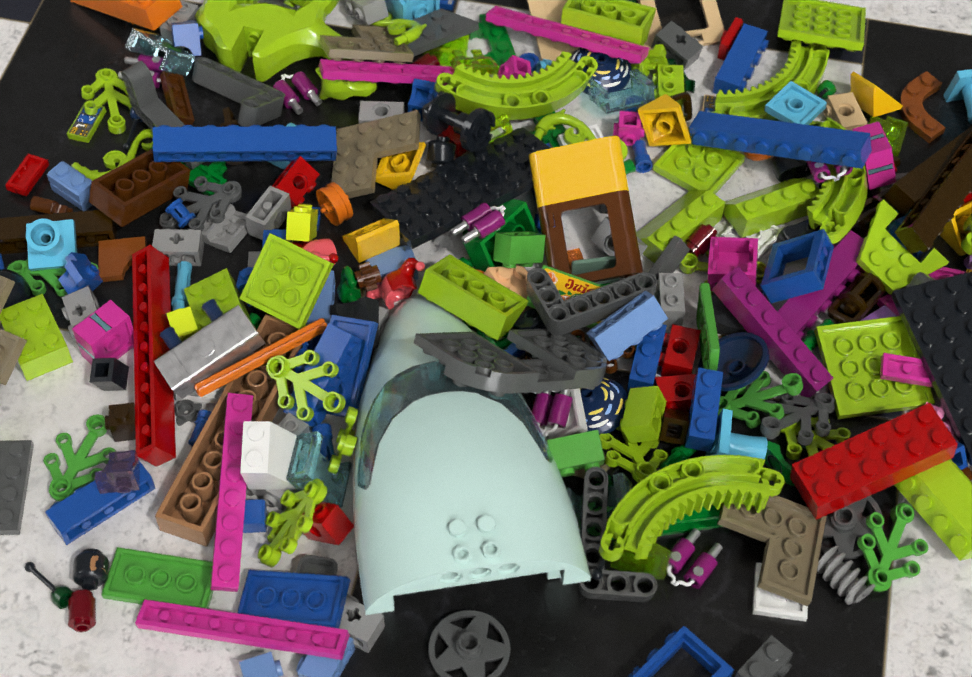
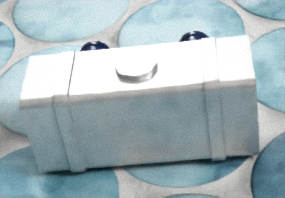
(209, 350)

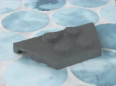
(440, 29)

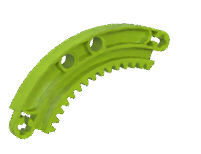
(804, 67)
(519, 97)
(839, 200)
(713, 480)

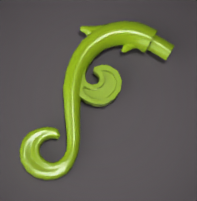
(399, 26)
(584, 132)
(117, 156)

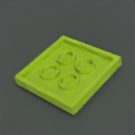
(698, 166)
(286, 281)

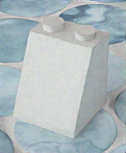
(266, 455)

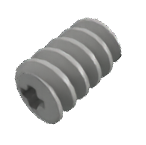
(843, 577)

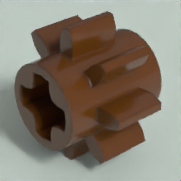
(368, 276)

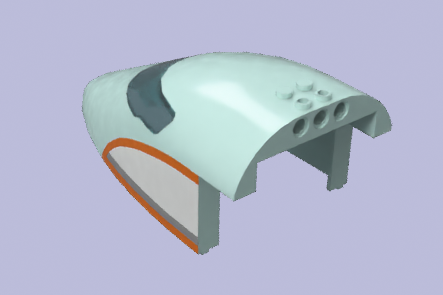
(450, 476)

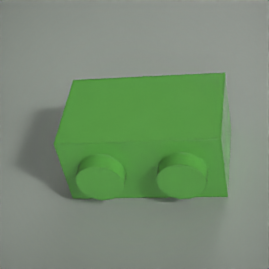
(519, 248)
(577, 452)

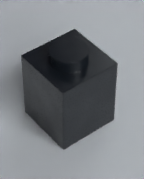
(109, 374)

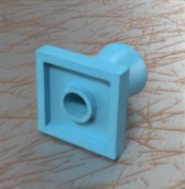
(961, 89)
(795, 105)
(52, 254)
(735, 444)

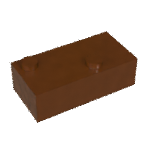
(137, 187)

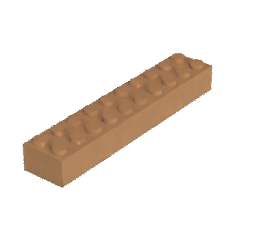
(193, 498)

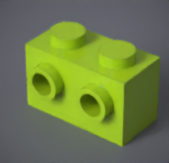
(669, 81)
(643, 414)

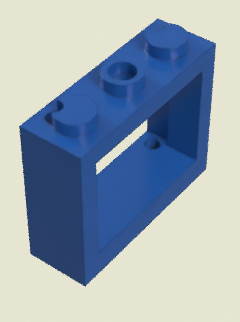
(811, 279)
(691, 644)

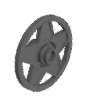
(848, 524)
(469, 647)

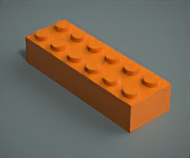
(139, 12)

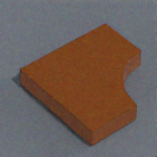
(116, 256)

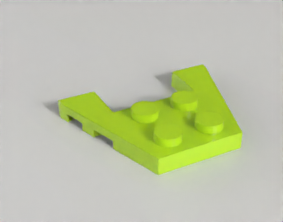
(888, 258)

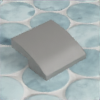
(227, 233)

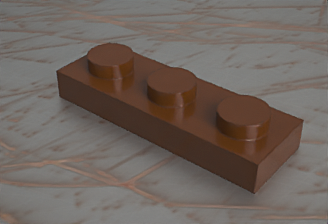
(177, 96)

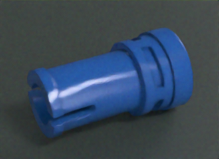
(642, 159)
(202, 417)
(327, 446)

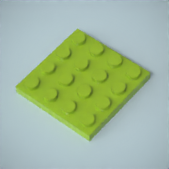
(823, 23)
(853, 359)

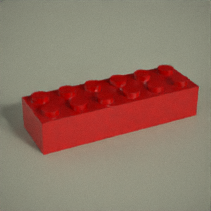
(873, 460)

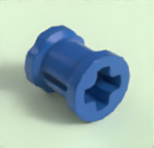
(180, 213)

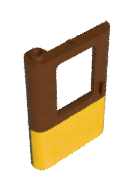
(581, 178)

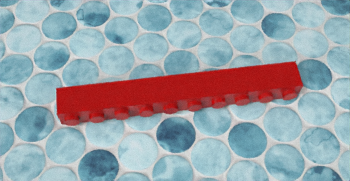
(152, 393)

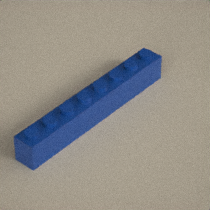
(781, 139)
(244, 143)

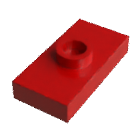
(729, 37)
(27, 174)

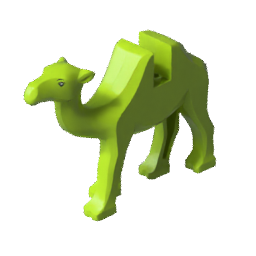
(273, 39)

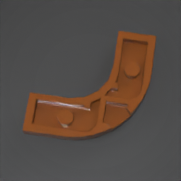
(913, 109)

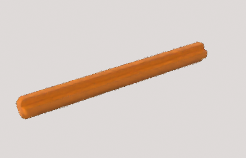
(260, 357)

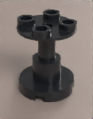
(472, 127)

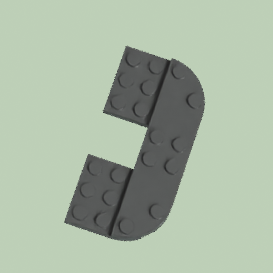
(557, 364)

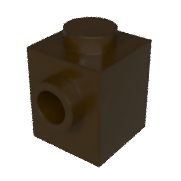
(121, 421)
(674, 426)

